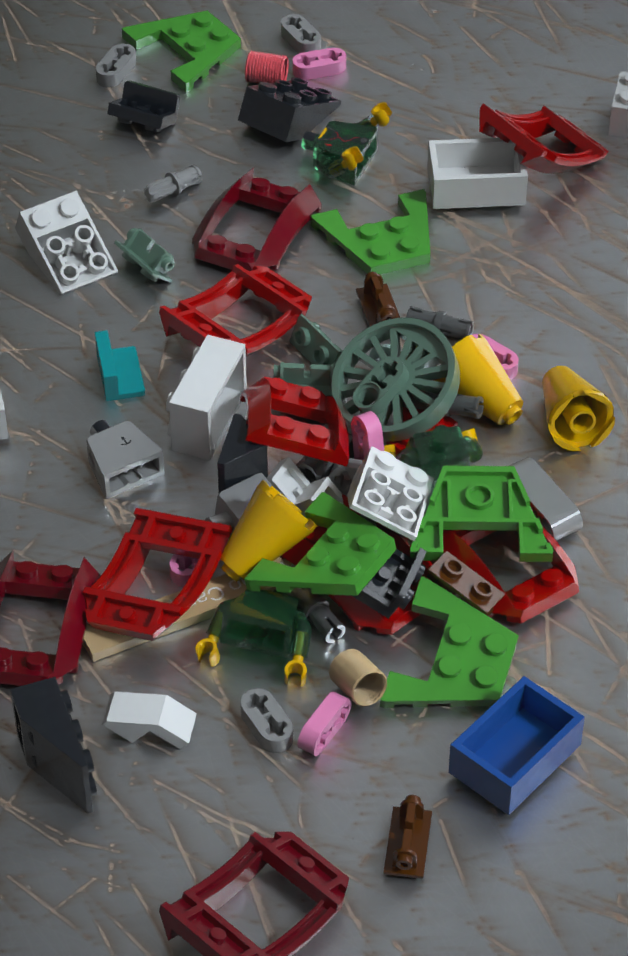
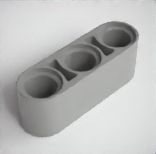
(548, 501)

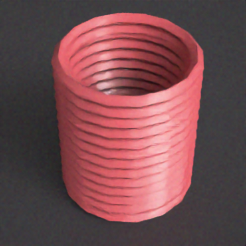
(265, 67)

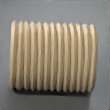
(358, 677)

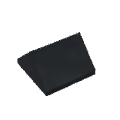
(240, 457)

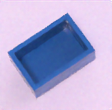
(516, 745)

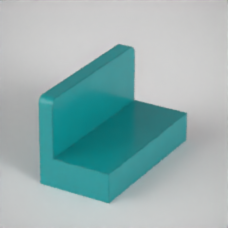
(118, 369)

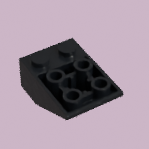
(286, 108)
(53, 740)

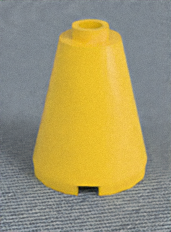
(485, 377)
(575, 410)
(264, 531)

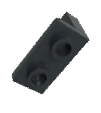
(146, 106)
(392, 583)

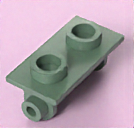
(153, 263)
(314, 343)
(318, 377)

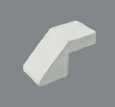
(297, 488)
(138, 713)

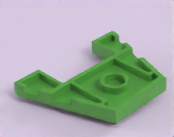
(194, 36)
(385, 244)
(481, 501)
(338, 562)
(469, 660)

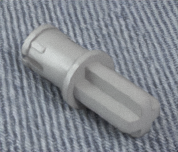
(173, 183)

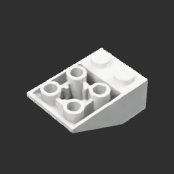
(65, 243)
(390, 492)

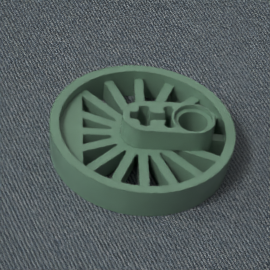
(398, 376)

